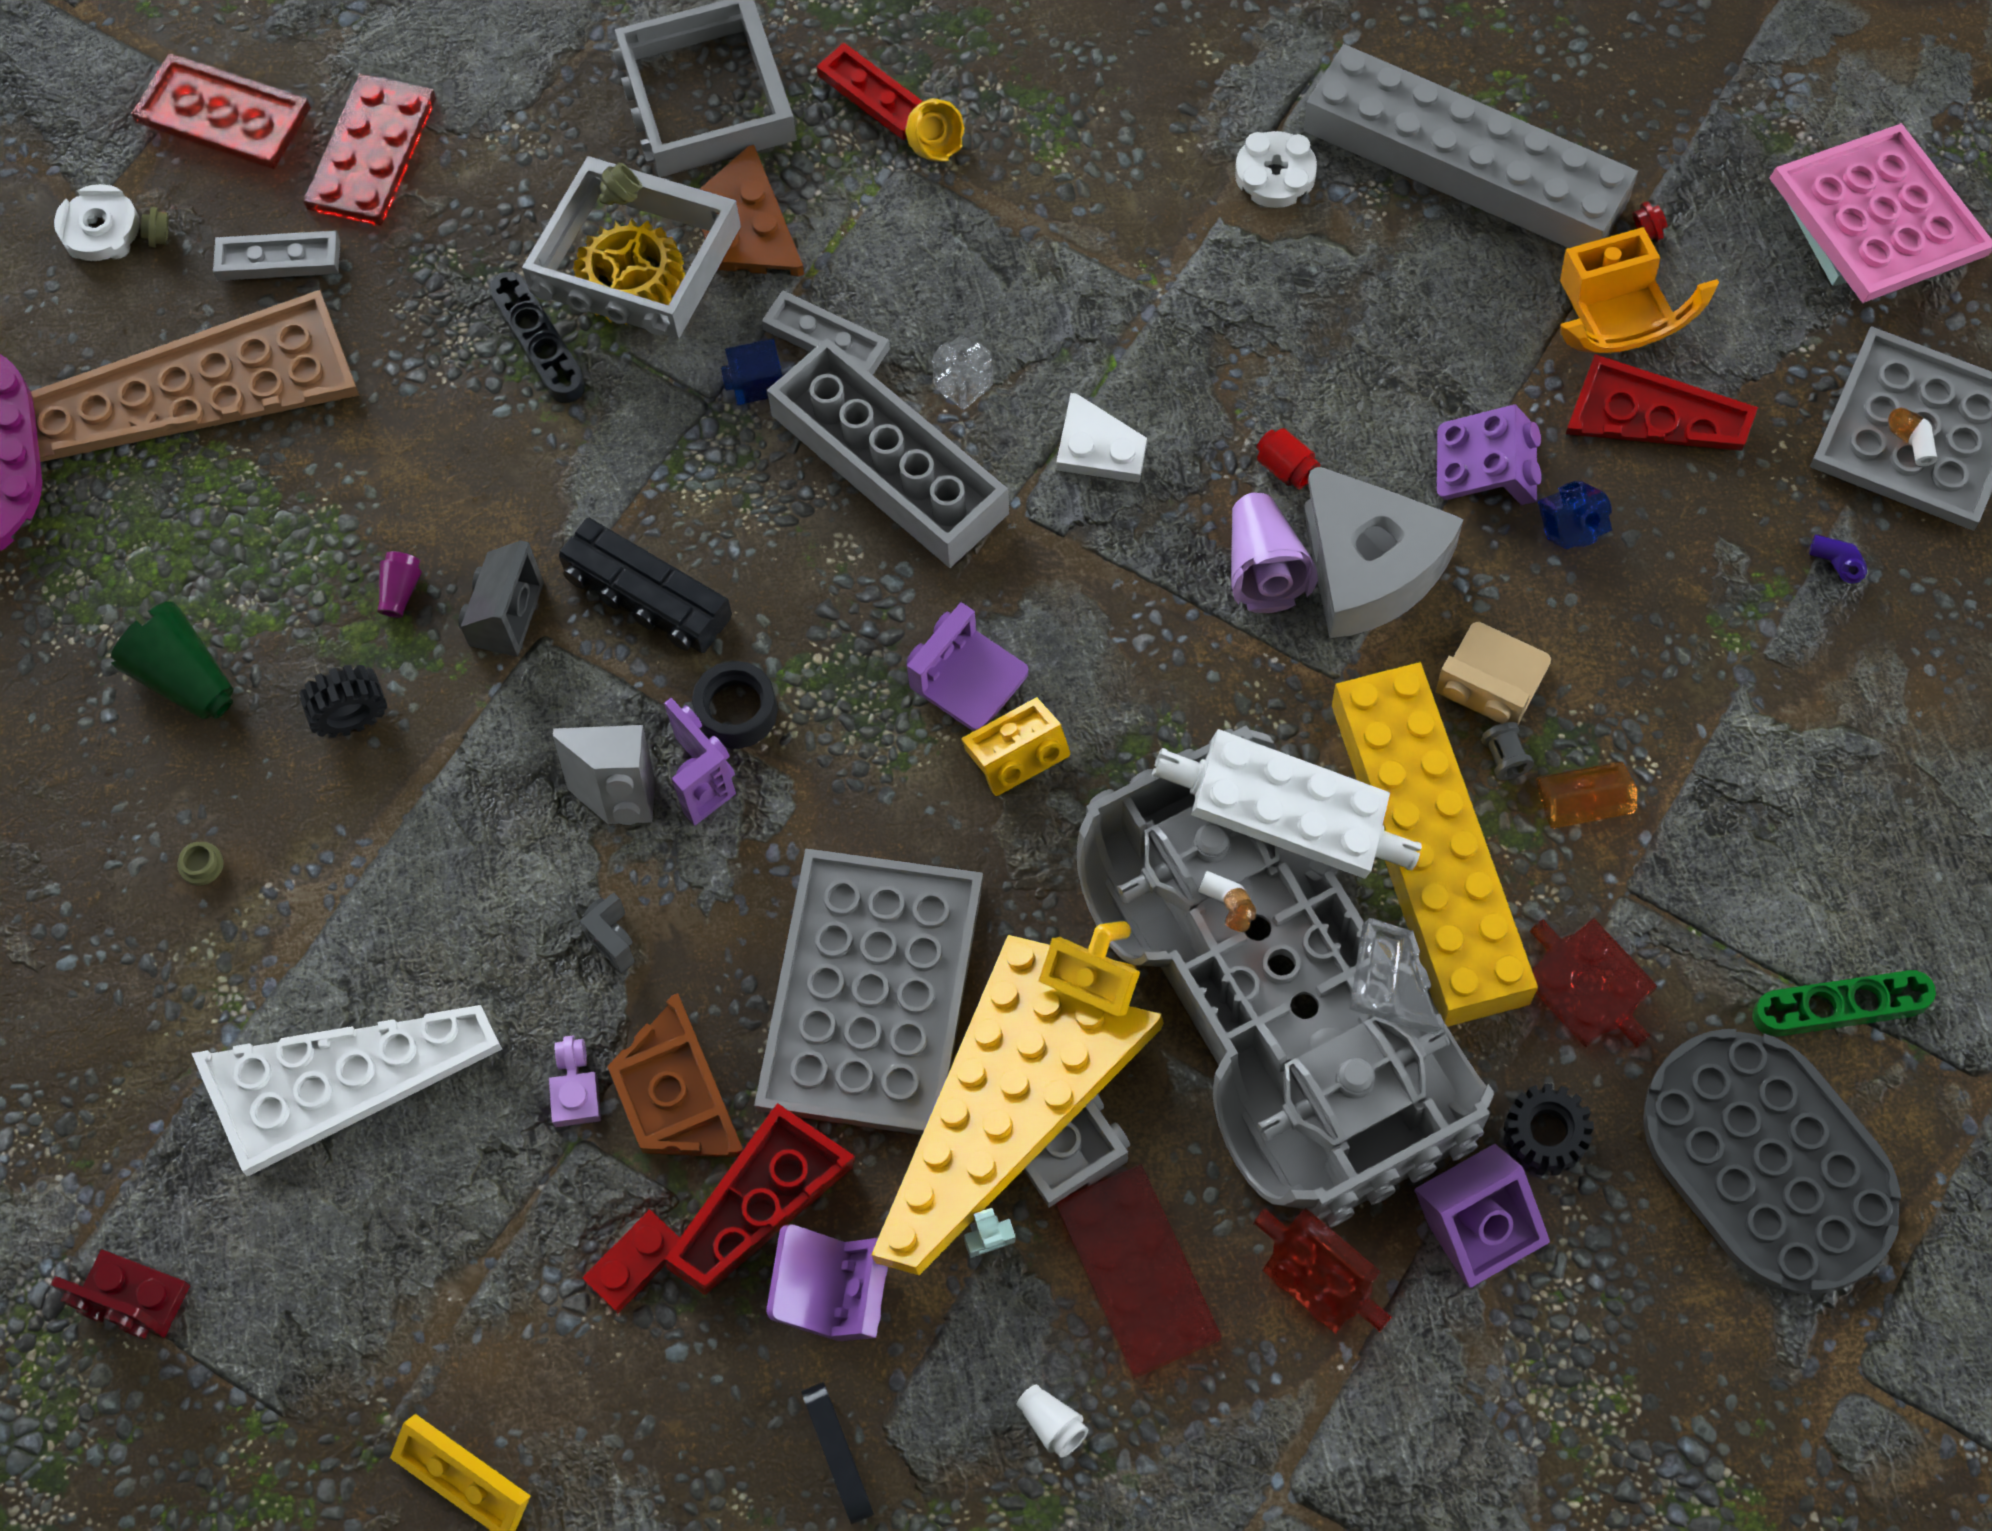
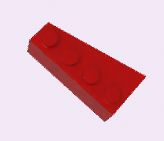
(762, 1191)

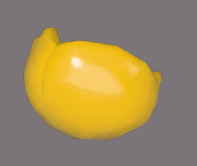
(935, 130)

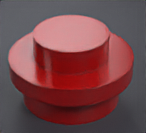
(1651, 219)

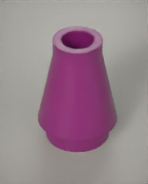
(396, 582)

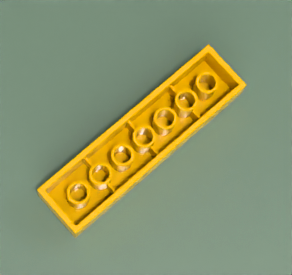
(1454, 890)

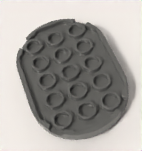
(1772, 1161)

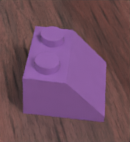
(1483, 1214)

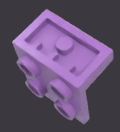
(707, 777)

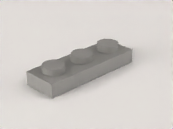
(276, 255)
(809, 325)

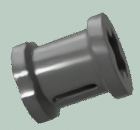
(1507, 751)

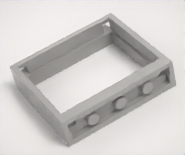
(691, 28)
(655, 197)

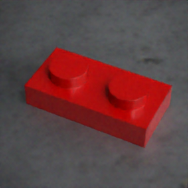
(632, 1261)

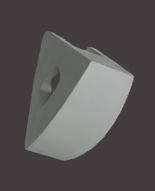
(1373, 550)

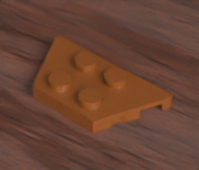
(763, 235)
(672, 1090)

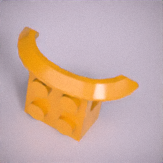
(1619, 297)

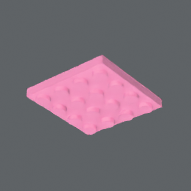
(1882, 212)

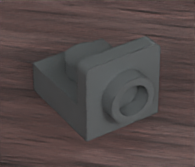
(605, 934)

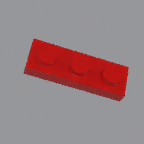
(869, 88)

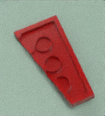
(1648, 407)

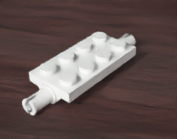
(1289, 804)

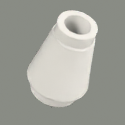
(1053, 1421)

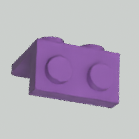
(1489, 453)
(964, 670)
(826, 1285)

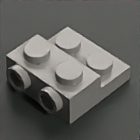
(1078, 1155)

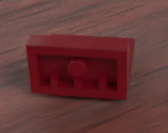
(126, 1295)

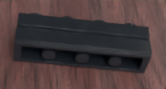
(645, 586)

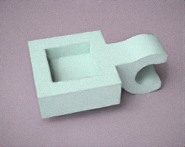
(988, 1233)

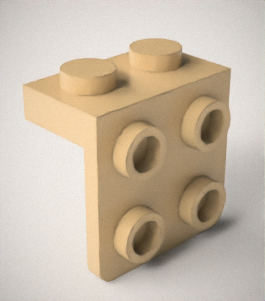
(1493, 674)

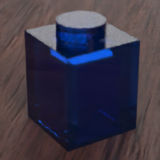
(751, 370)

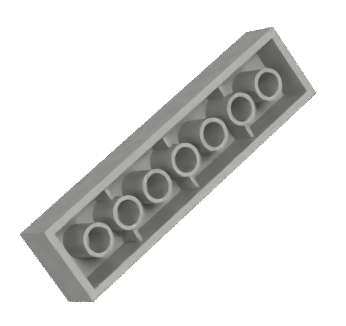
(1468, 149)

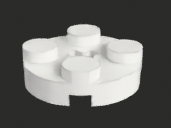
(1278, 148)
(109, 239)

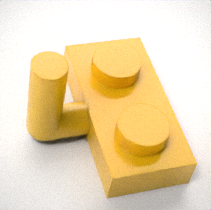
(1089, 973)

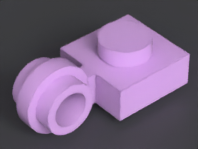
(576, 1095)

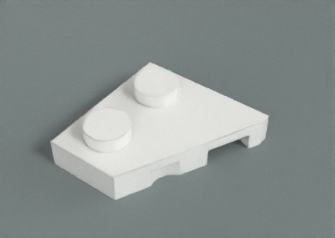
(1099, 444)

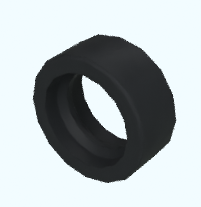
(727, 675)

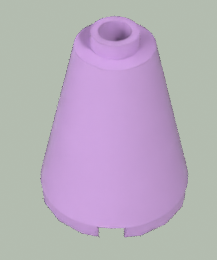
(1267, 557)

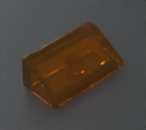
(1587, 794)

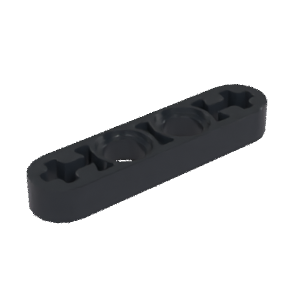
(534, 338)

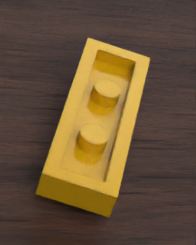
(459, 1476)

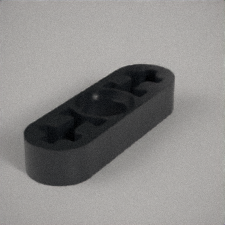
(837, 1453)

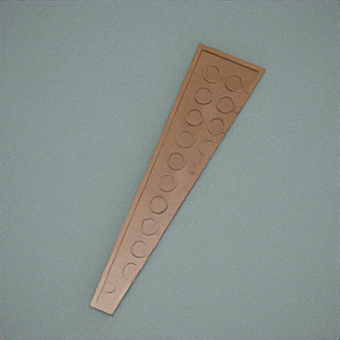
(211, 378)

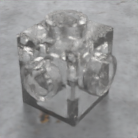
(962, 370)

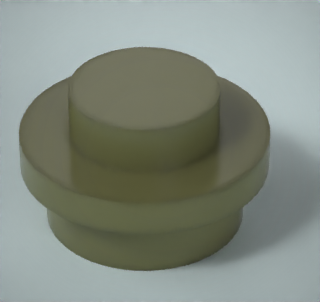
(155, 227)
(200, 863)

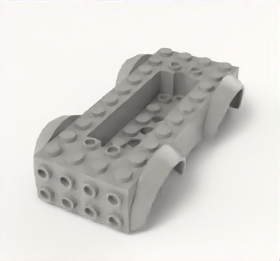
(1305, 1106)

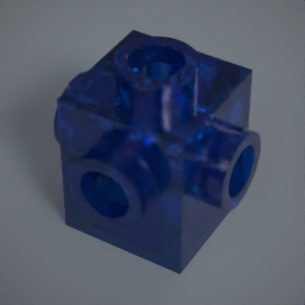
(1576, 515)

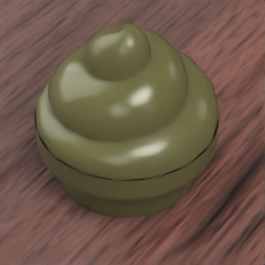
(619, 185)

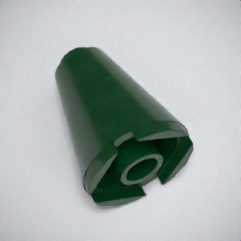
(173, 662)

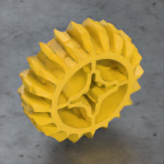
(622, 257)

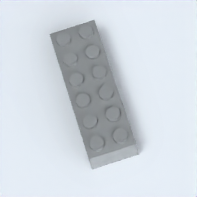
(889, 452)

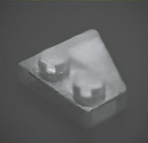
(1391, 978)

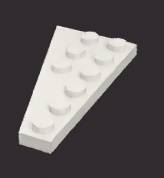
(320, 1082)

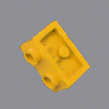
(1017, 746)

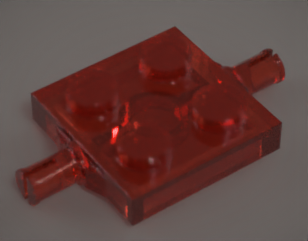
(1591, 983)
(1321, 1271)

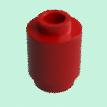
(1286, 457)

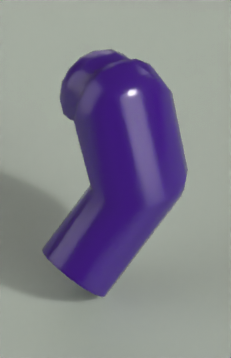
(1842, 555)

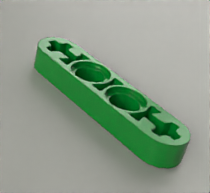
(1845, 1009)

